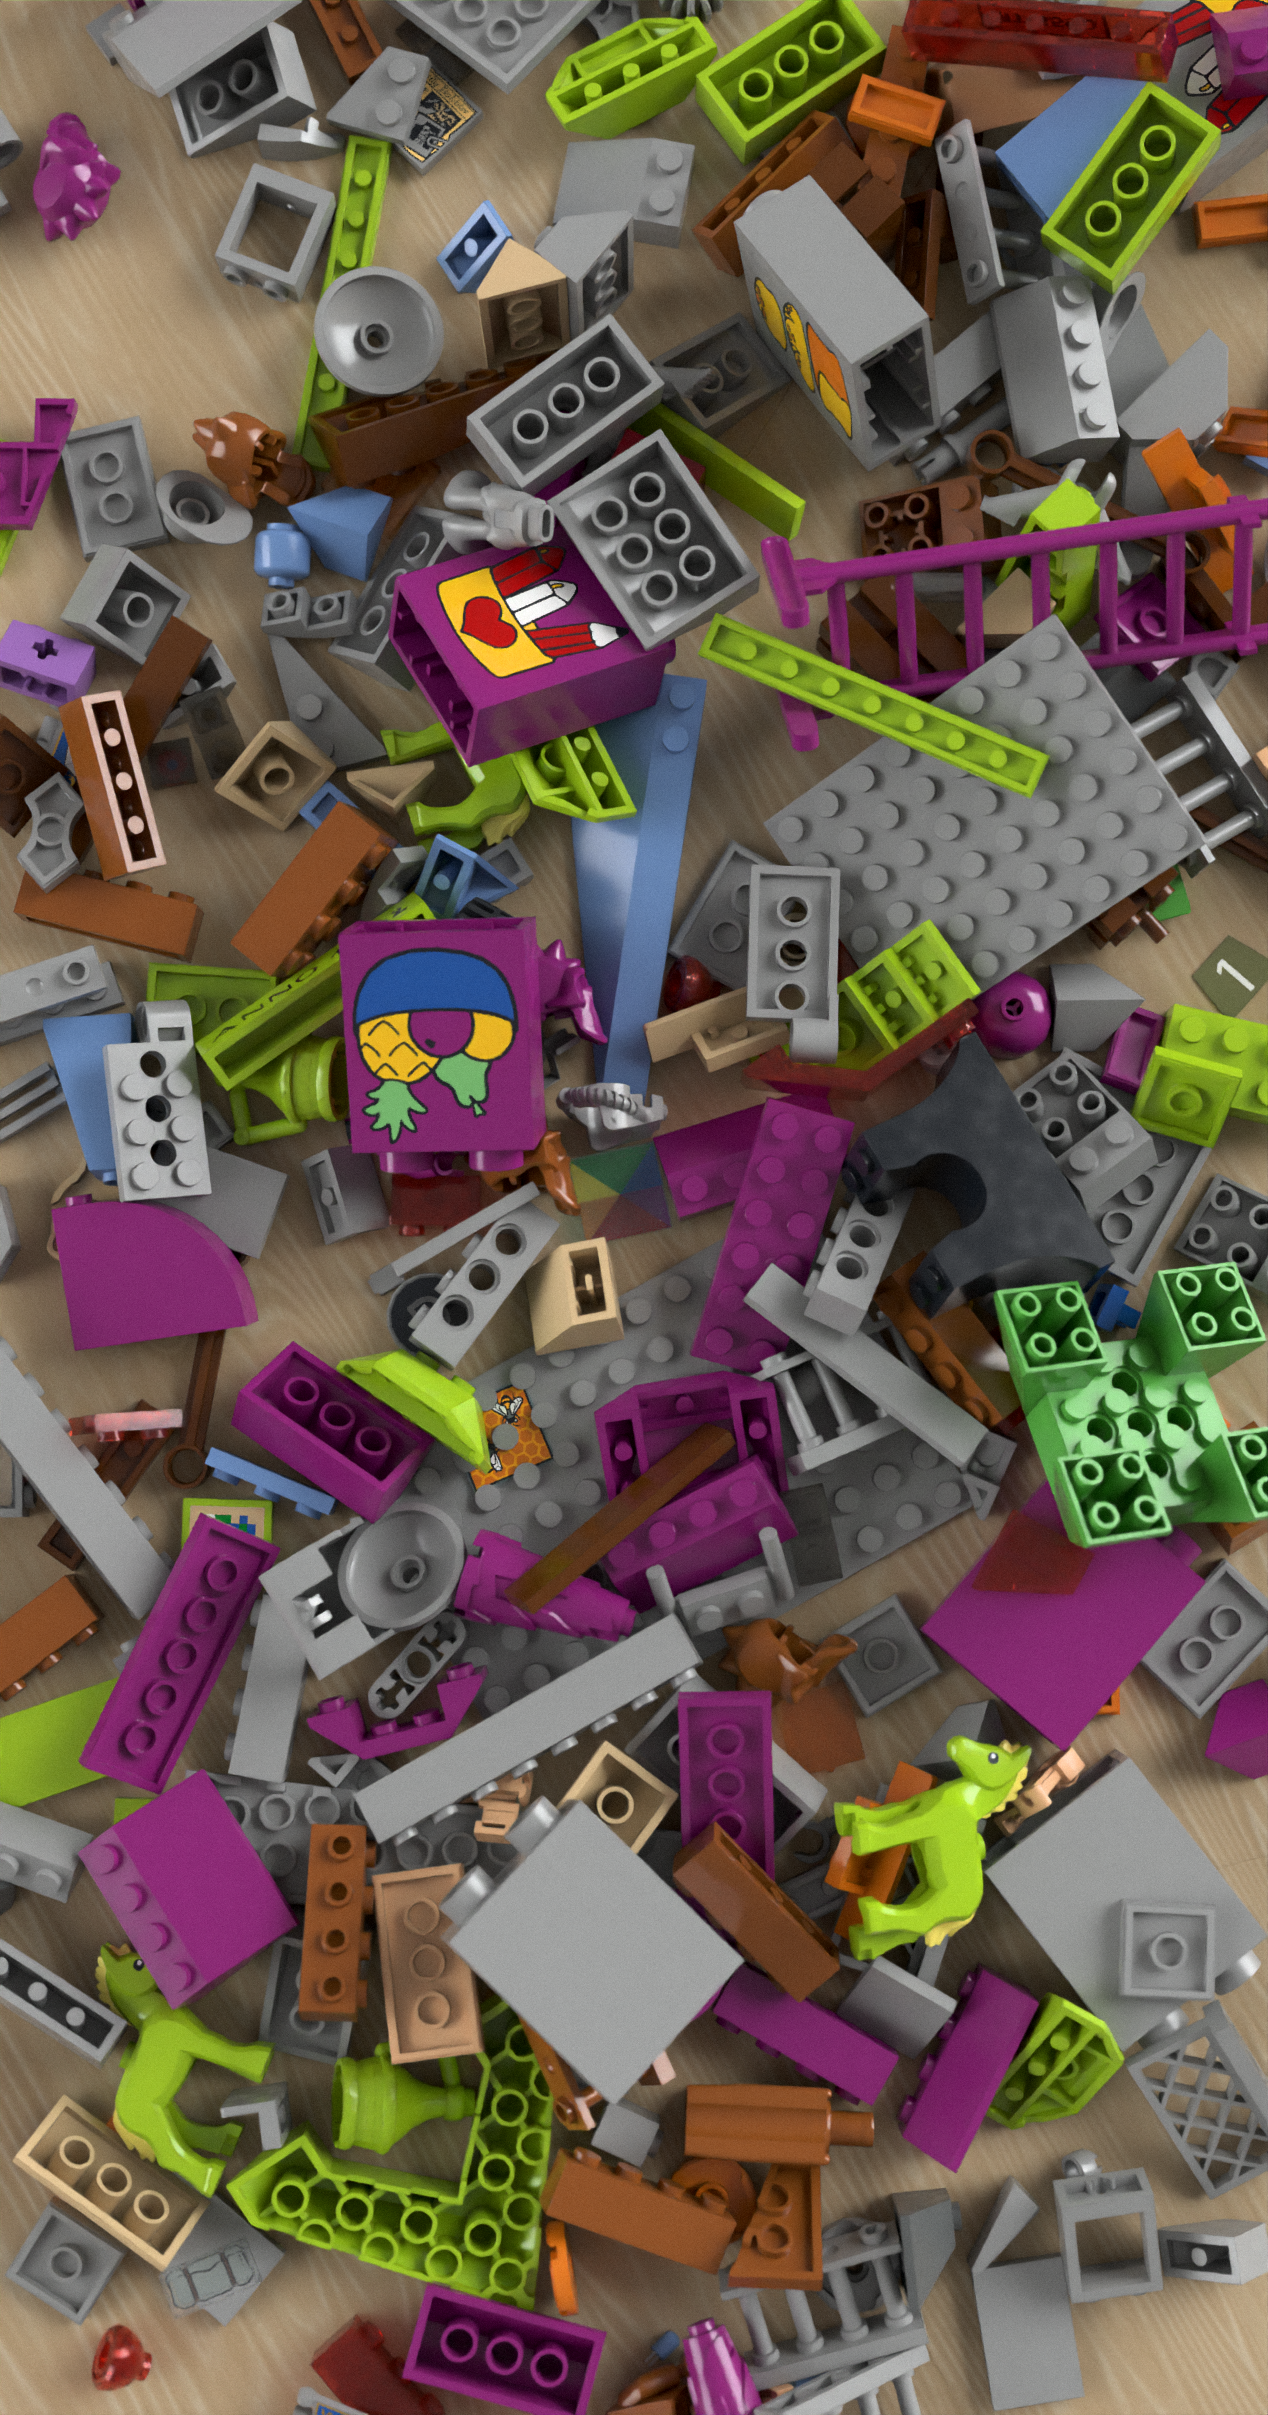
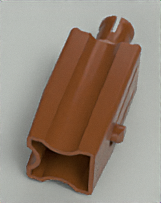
(769, 2124)

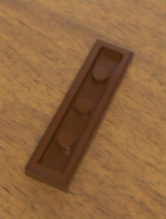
(124, 1465)

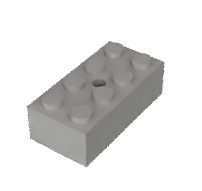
(594, 378)

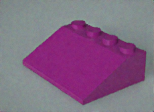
(188, 1889)

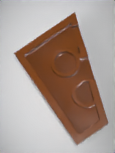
(785, 2233)

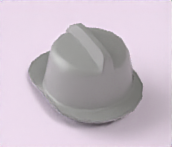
(1117, 310)
(200, 511)

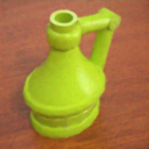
(303, 1082)
(382, 2101)

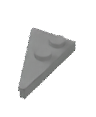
(321, 712)

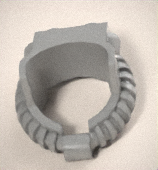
(611, 1113)

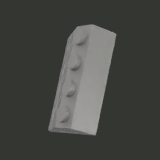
(178, 38)
(655, 542)

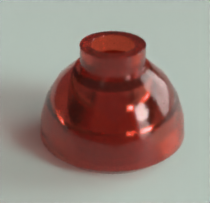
(688, 984)
(119, 2359)

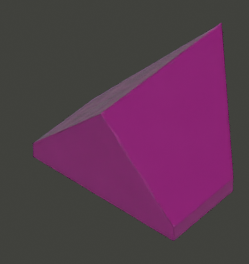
(1241, 1730)

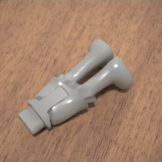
(510, 515)

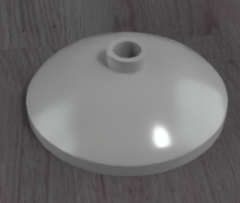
(383, 306)
(386, 1555)

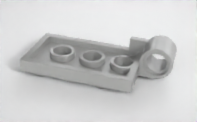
(816, 1022)
(166, 1033)

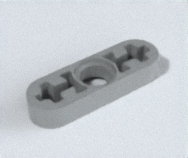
(388, 1679)

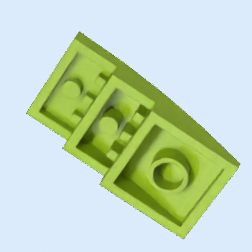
(898, 997)

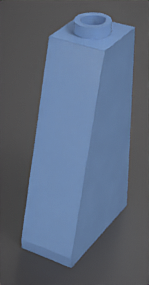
(1063, 139)
(79, 1062)

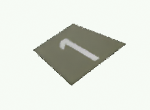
(1232, 975)

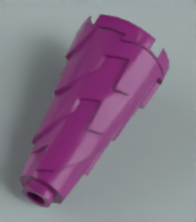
(575, 1612)
(718, 2375)

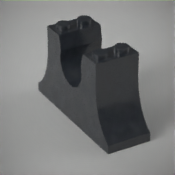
(993, 1167)

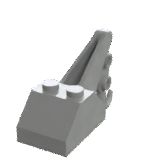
(1185, 396)

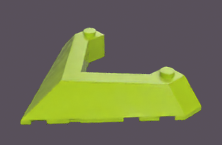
(463, 2234)

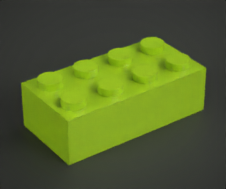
(786, 72)
(1131, 187)
(1226, 1042)

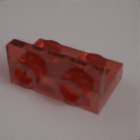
(432, 1202)

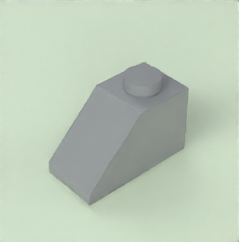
(1215, 2250)

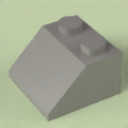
(123, 603)

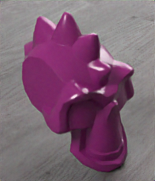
(71, 179)
(567, 993)

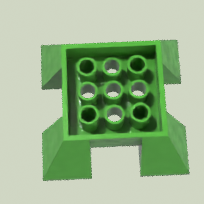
(1134, 1421)

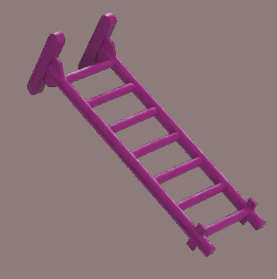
(796, 579)

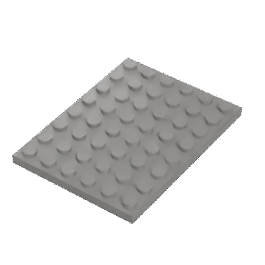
(979, 860)

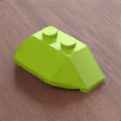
(630, 75)
(574, 778)
(425, 1399)
(1056, 2065)

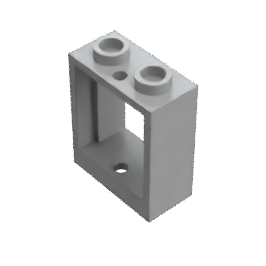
(290, 195)
(1081, 2200)

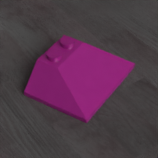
(659, 1415)

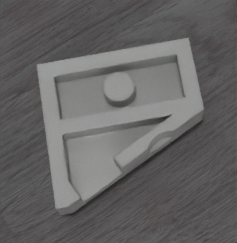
(384, 97)

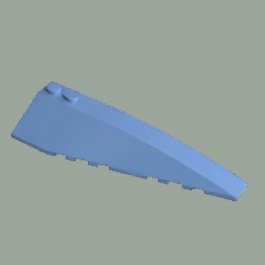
(632, 873)

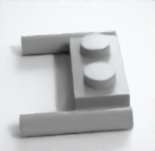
(728, 1598)

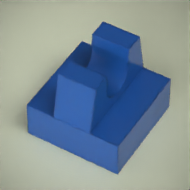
(1108, 1308)

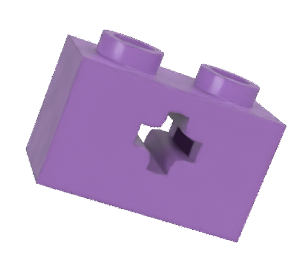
(45, 664)

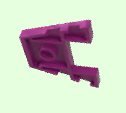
(29, 466)

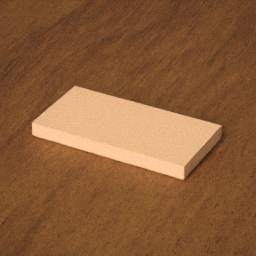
(426, 1985)

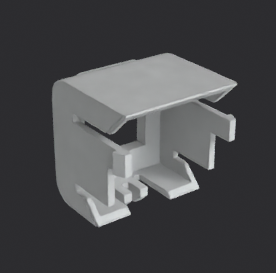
(314, 1575)

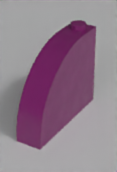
(145, 1273)

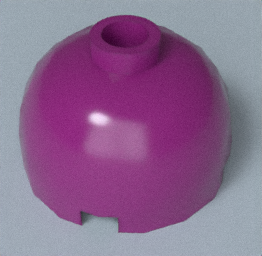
(1014, 1034)

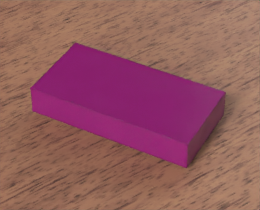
(1131, 1050)

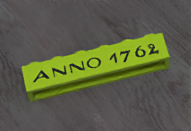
(287, 1011)

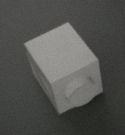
(628, 2131)

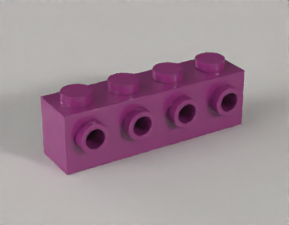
(806, 2033)

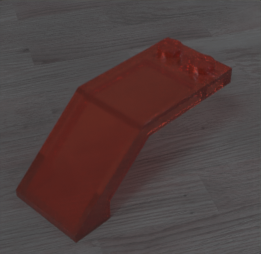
(778, 1074)

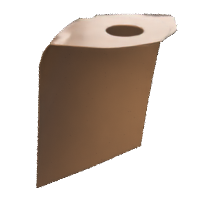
(992, 95)

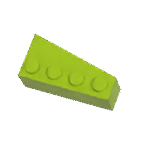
(1069, 569)

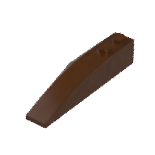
(405, 430)

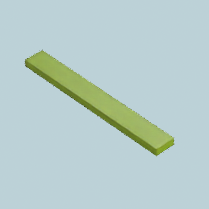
(349, 249)
(873, 706)

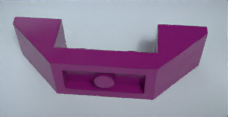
(345, 1725)

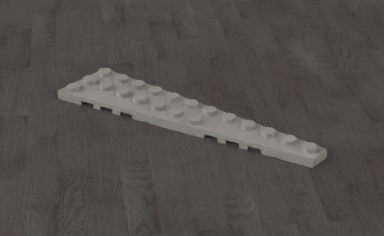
(281, 1815)

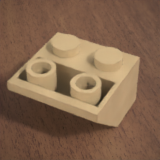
(574, 1298)

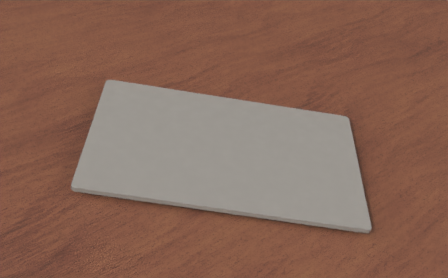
(873, 1494)

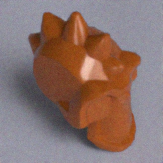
(252, 460)
(546, 1167)
(778, 1660)

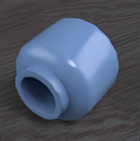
(282, 555)

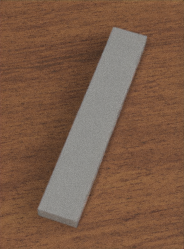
(869, 1369)

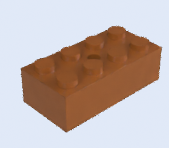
(315, 892)

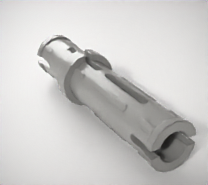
(954, 447)

